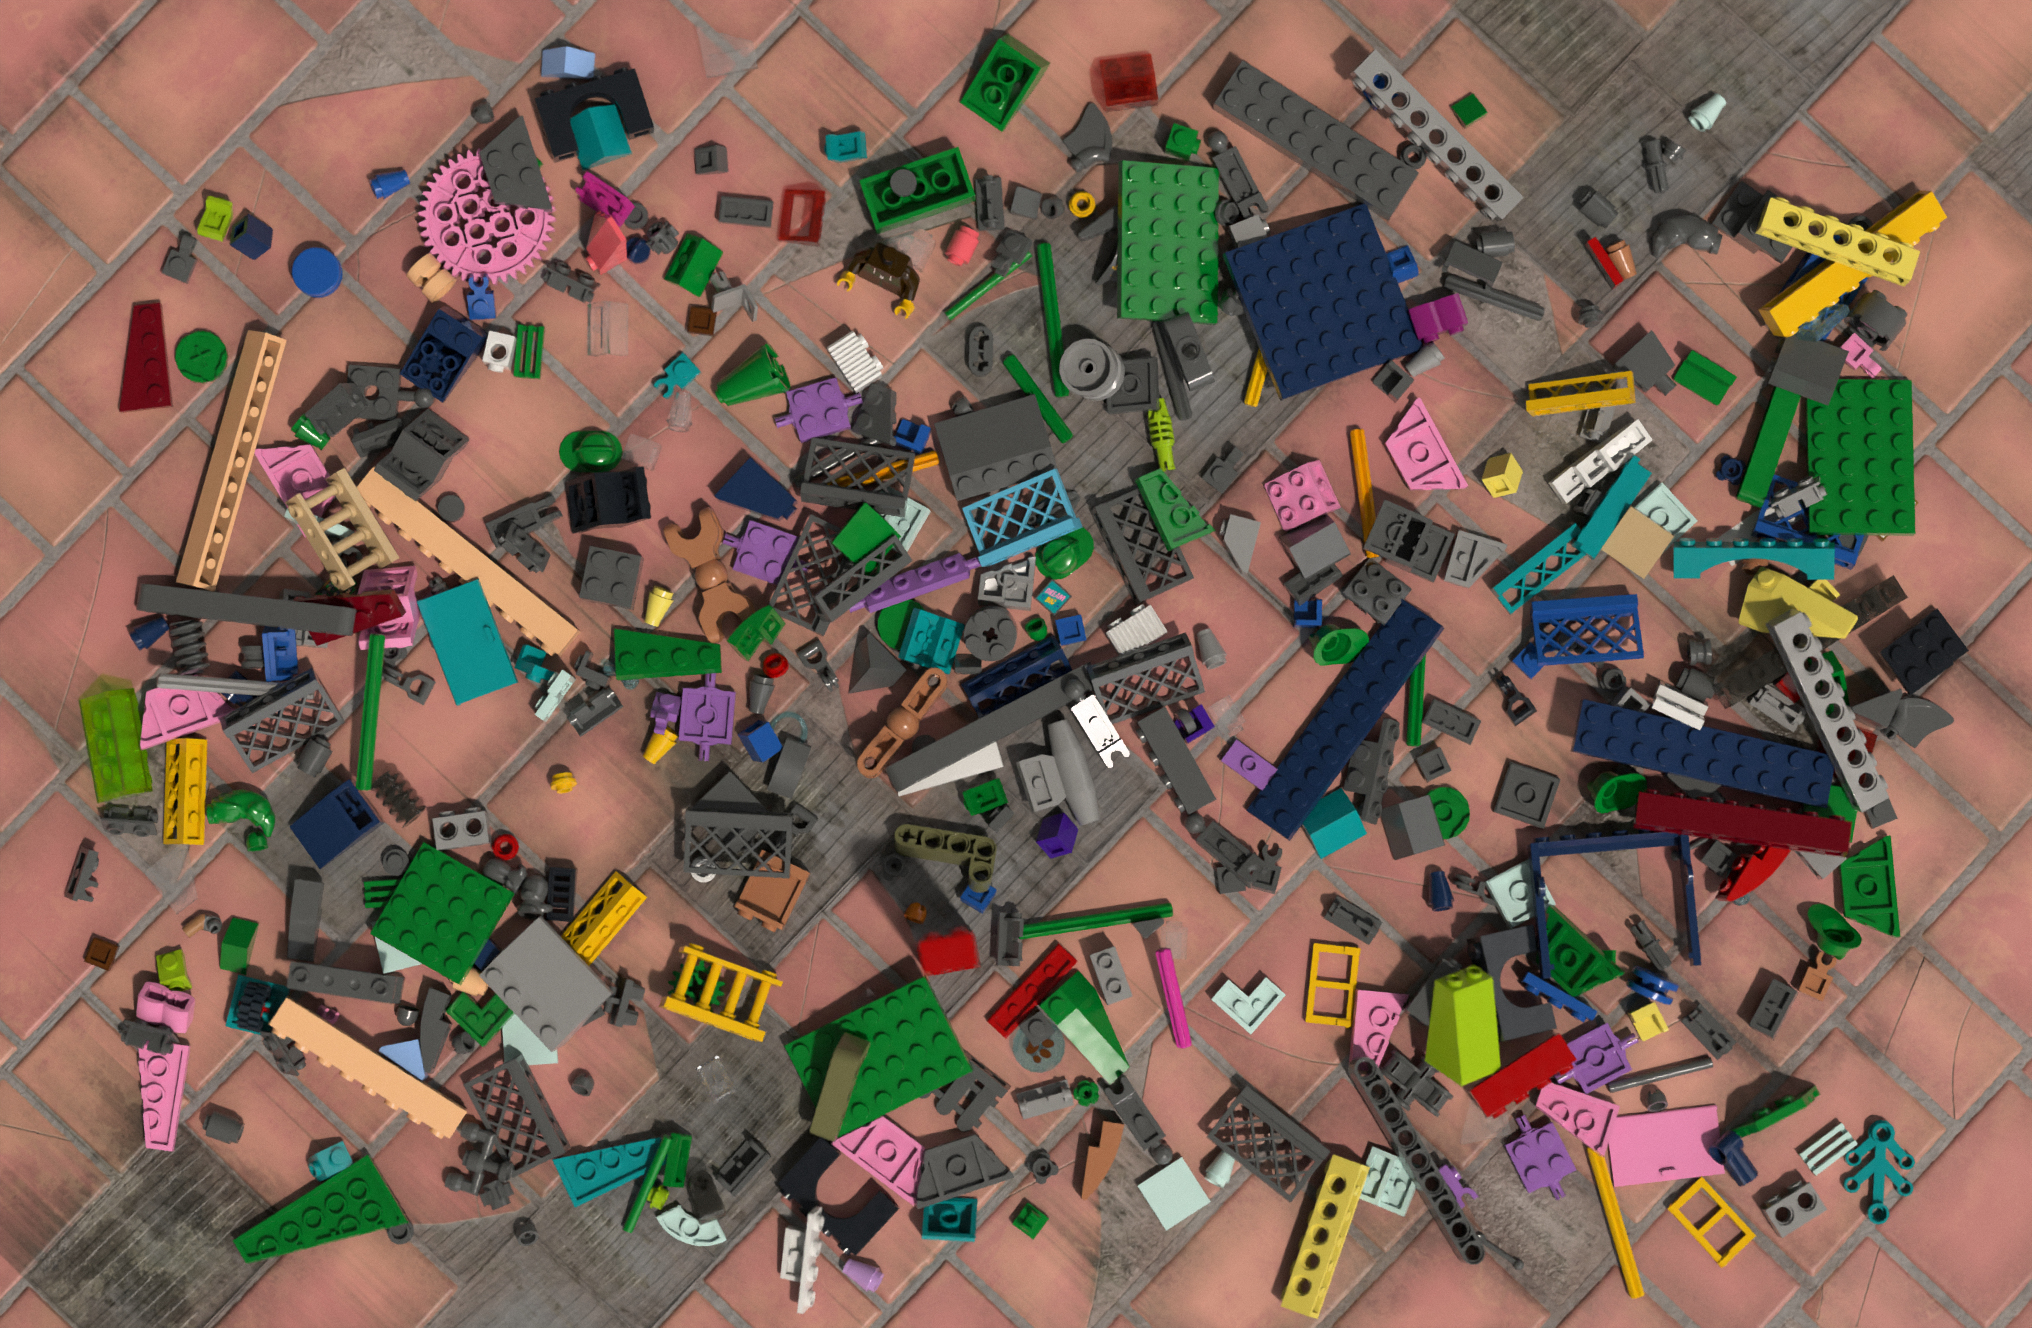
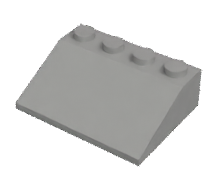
(546, 984)

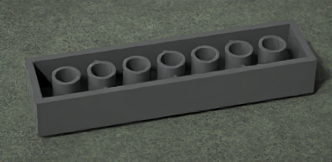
(1315, 140)

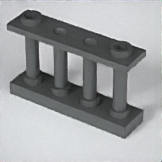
(345, 982)

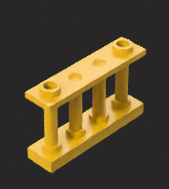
(701, 1010)

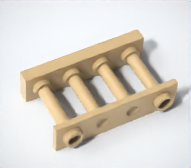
(361, 517)

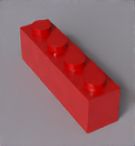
(1522, 1075)

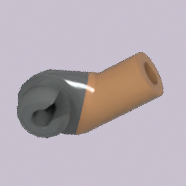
(203, 922)

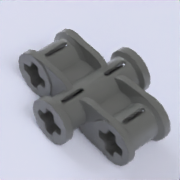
(1422, 1089)

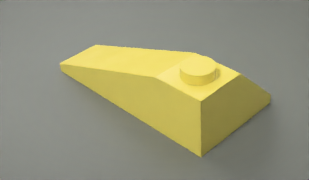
(1775, 593)

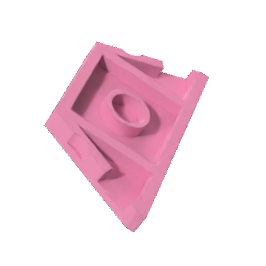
(1423, 453)
(295, 472)
(179, 713)
(887, 1155)

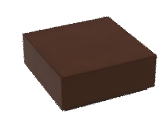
(702, 321)
(101, 954)

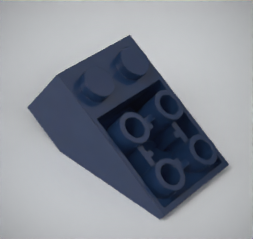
(444, 353)
(336, 823)

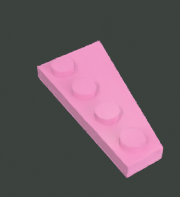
(162, 1094)

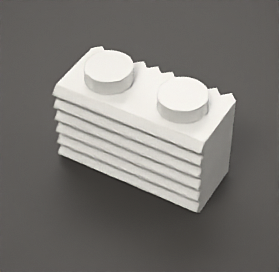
(855, 361)
(1136, 631)

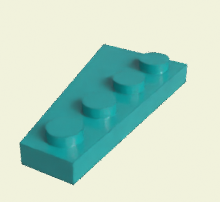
(605, 1169)

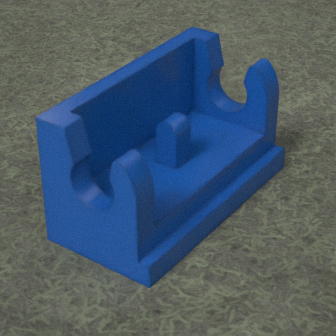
(279, 653)

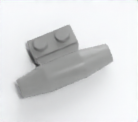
(1061, 776)

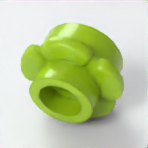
(658, 1197)

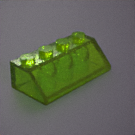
(113, 745)

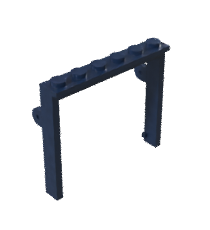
(1596, 843)

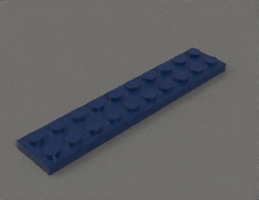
(1345, 720)
(1702, 754)

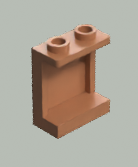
(770, 897)

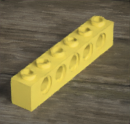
(1773, 227)
(1329, 1250)

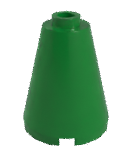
(754, 378)

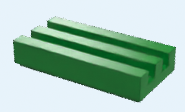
(519, 346)
(368, 894)
(677, 1160)

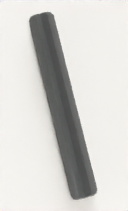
(1494, 297)
(1173, 373)

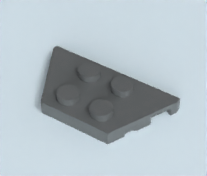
(514, 169)
(957, 1170)

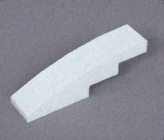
(1600, 461)
(974, 764)

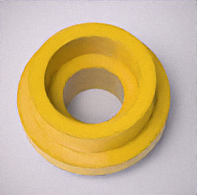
(1082, 196)
(563, 782)

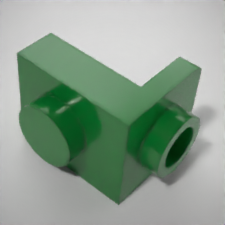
(984, 797)

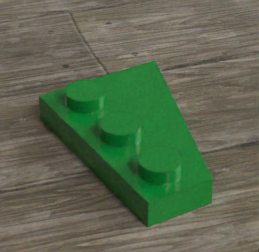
(1171, 513)

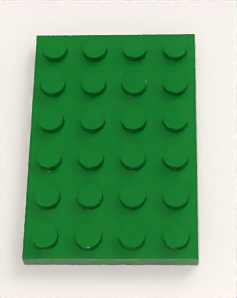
(1167, 242)
(1863, 459)
(907, 1054)

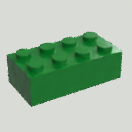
(940, 187)

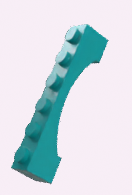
(1812, 558)

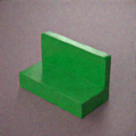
(693, 264)
(1704, 378)

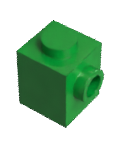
(1182, 142)

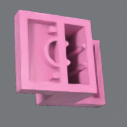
(402, 630)

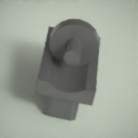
(620, 1014)

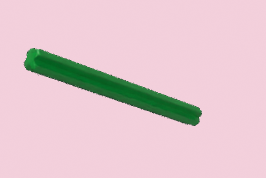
(1052, 315)
(370, 712)
(1097, 920)

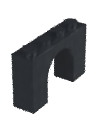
(620, 89)
(1490, 954)
(802, 1186)

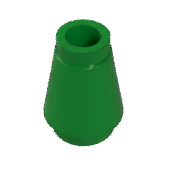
(305, 431)

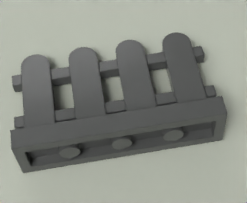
(969, 1117)

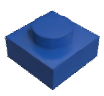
(1070, 630)
(976, 900)

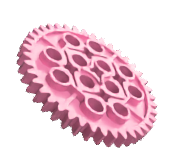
(464, 255)

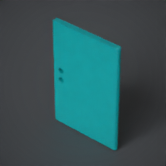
(465, 643)

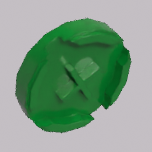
(201, 357)

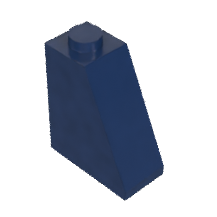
(757, 492)

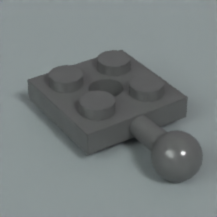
(389, 383)

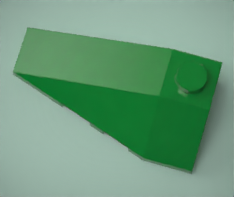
(1085, 1023)

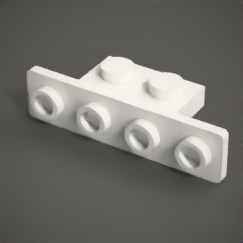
(800, 1255)

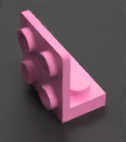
(1302, 495)

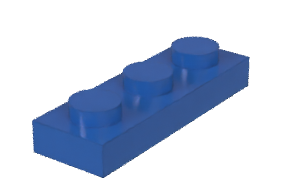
(1558, 998)

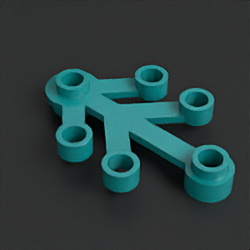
(1880, 1167)

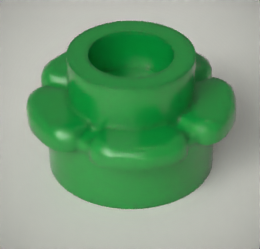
(1084, 1086)

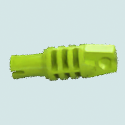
(1162, 435)

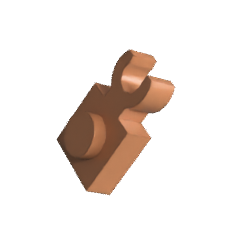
(1816, 981)

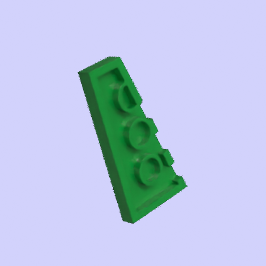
(656, 656)

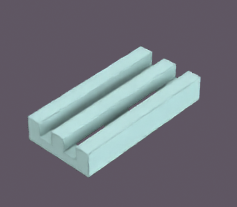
(1846, 1136)

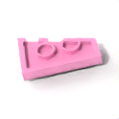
(1373, 1023)
(1579, 1114)

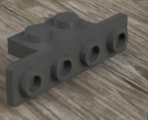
(1370, 769)

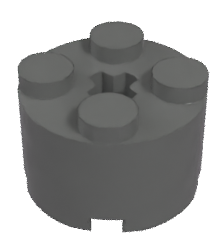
(1876, 320)
(977, 640)

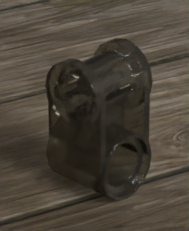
(705, 1201)

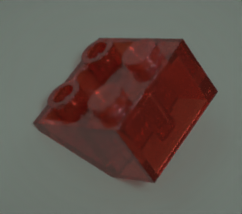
(1128, 82)

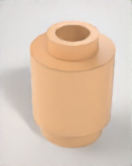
(472, 984)

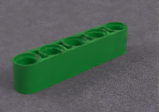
(1768, 447)

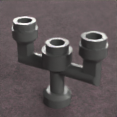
(478, 1162)

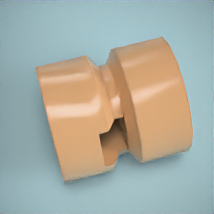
(429, 275)

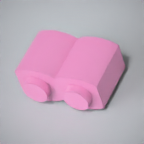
(165, 1007)

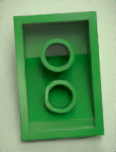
(1004, 82)

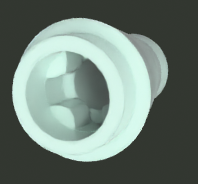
(1706, 113)
(1220, 1170)

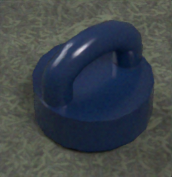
(637, 250)

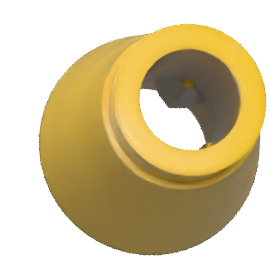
(660, 745)

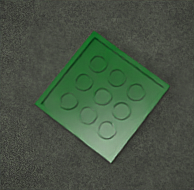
(442, 913)

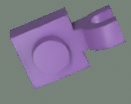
(665, 709)
(1452, 1177)

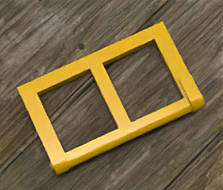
(1313, 983)
(1724, 1209)

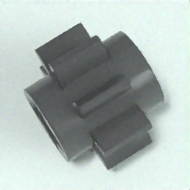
(662, 238)
(496, 1194)

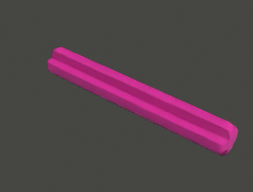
(1173, 998)

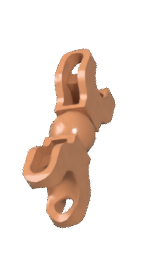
(710, 574)
(902, 723)

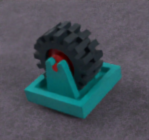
(255, 1004)

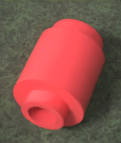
(962, 246)

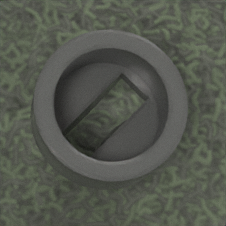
(483, 113)
(1048, 211)
(962, 406)
(407, 1015)
(463, 1043)
(583, 1085)
(1656, 1101)
(529, 1239)

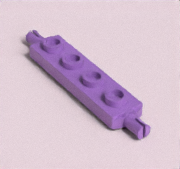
(918, 582)

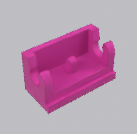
(604, 198)

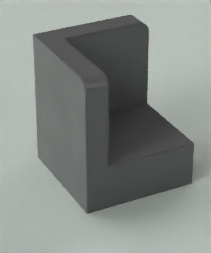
(1393, 381)

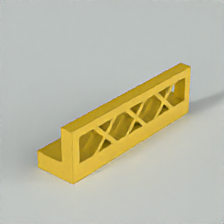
(1581, 399)
(189, 791)
(606, 924)

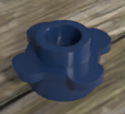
(1737, 466)

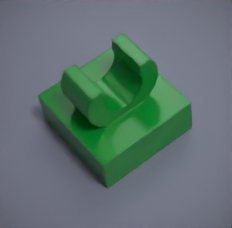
(1030, 1220)

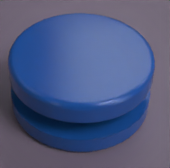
(317, 272)
(1653, 985)

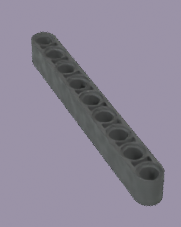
(246, 609)
(985, 731)
(1426, 1169)

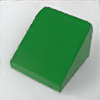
(1469, 111)

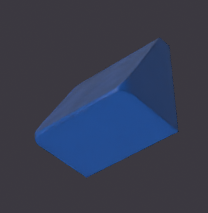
(1402, 264)

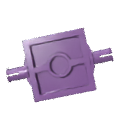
(818, 410)
(764, 552)
(707, 716)
(1599, 1058)
(1540, 1157)

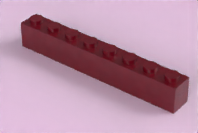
(1742, 824)

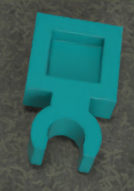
(680, 373)

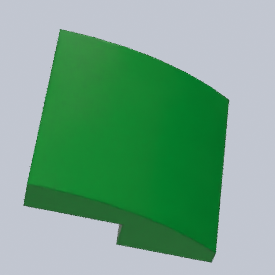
(862, 535)
(760, 626)

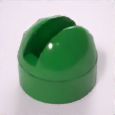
(1036, 629)
(256, 841)

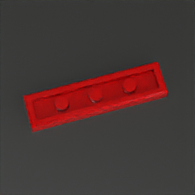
(1032, 991)

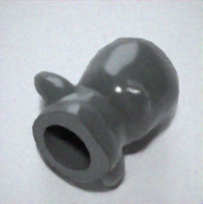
(504, 875)
(533, 893)

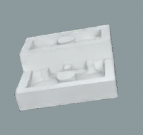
(1679, 705)

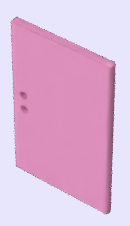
(1664, 1141)

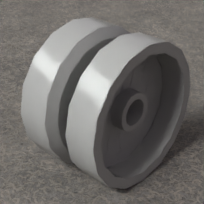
(1091, 384)

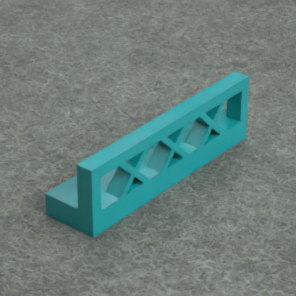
(1611, 508)
(1532, 563)

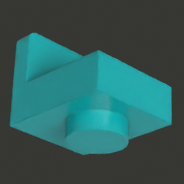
(846, 147)
(530, 661)
(329, 1161)

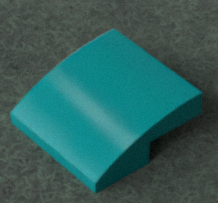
(931, 640)

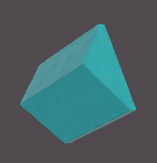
(599, 136)
(1333, 824)
(951, 1220)

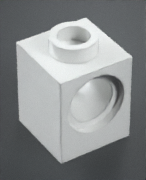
(499, 340)

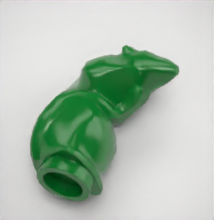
(242, 805)

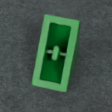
(238, 945)

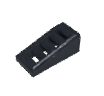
(572, 873)

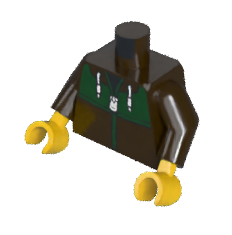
(886, 269)

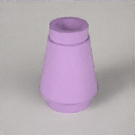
(863, 1274)

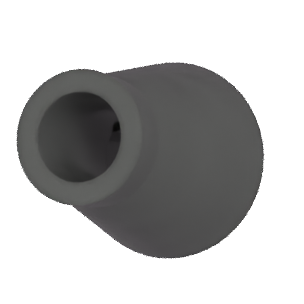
(760, 692)

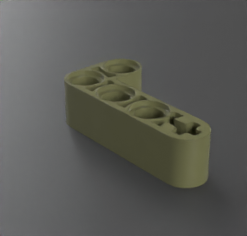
(944, 853)
(839, 1086)

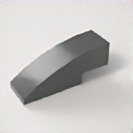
(305, 920)
(433, 1028)

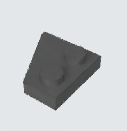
(877, 415)

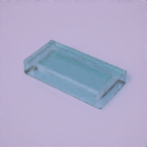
(1827, 320)

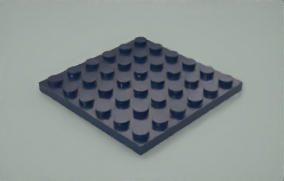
(1322, 301)

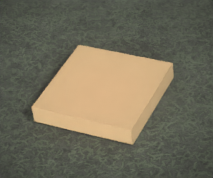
(1637, 542)

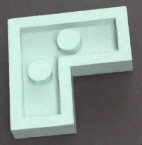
(559, 686)
(1250, 1010)

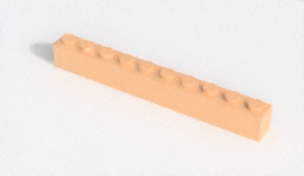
(231, 460)
(468, 562)

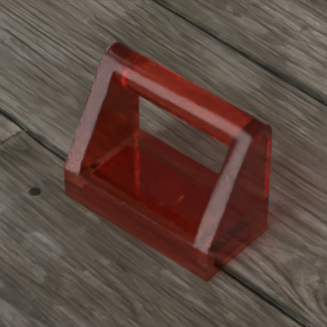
(816, 217)

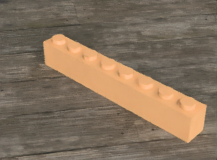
(368, 1067)

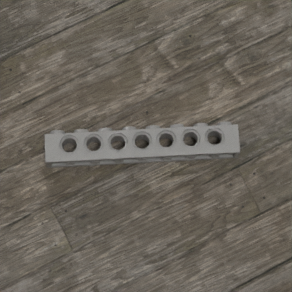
(1506, 195)
(1782, 632)

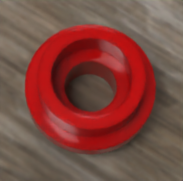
(775, 665)
(496, 847)

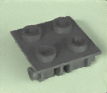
(1376, 591)

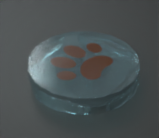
(1043, 1056)

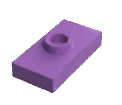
(1249, 765)

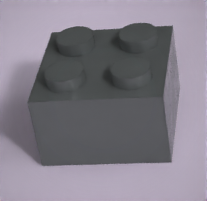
(611, 578)

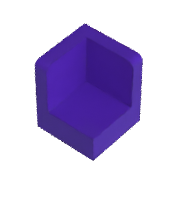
(1202, 723)
(1057, 835)

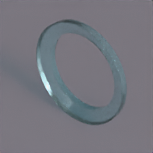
(795, 716)

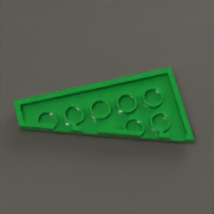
(338, 1209)

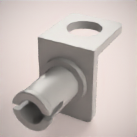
(730, 296)

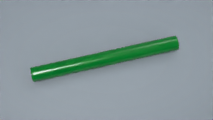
(980, 290)
(647, 1183)

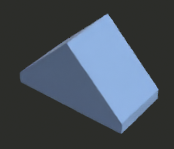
(568, 63)
(407, 1056)

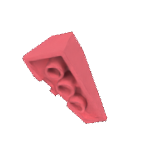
(605, 244)

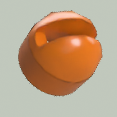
(916, 913)

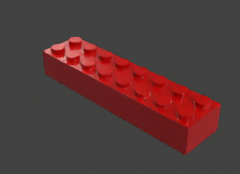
(949, 953)

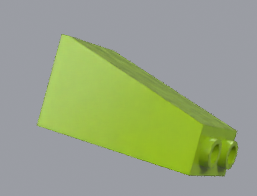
(1464, 1026)

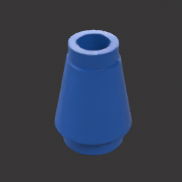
(388, 183)

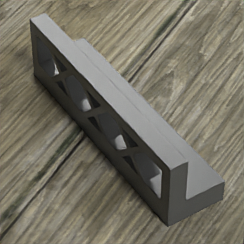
(865, 584)

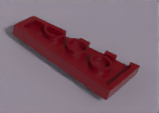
(147, 367)
(371, 610)

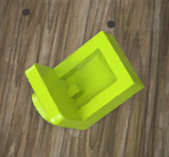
(216, 218)
(173, 971)

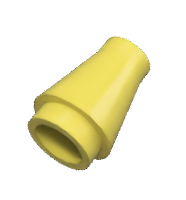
(658, 604)

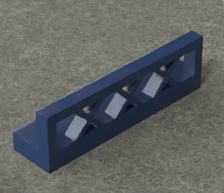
(1014, 673)

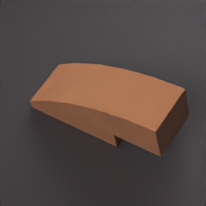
(1101, 1158)

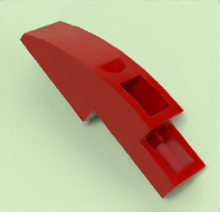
(1750, 872)

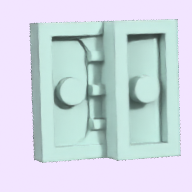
(910, 525)
(1388, 1182)

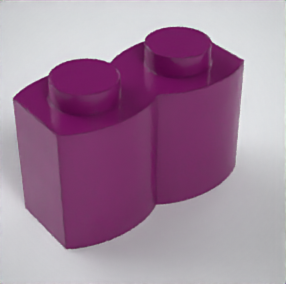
(1438, 318)

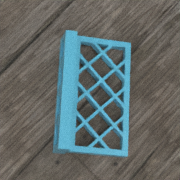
(1030, 539)

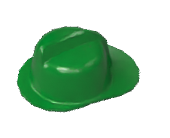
(590, 451)
(1064, 554)
(1337, 645)
(1616, 791)
(1834, 933)

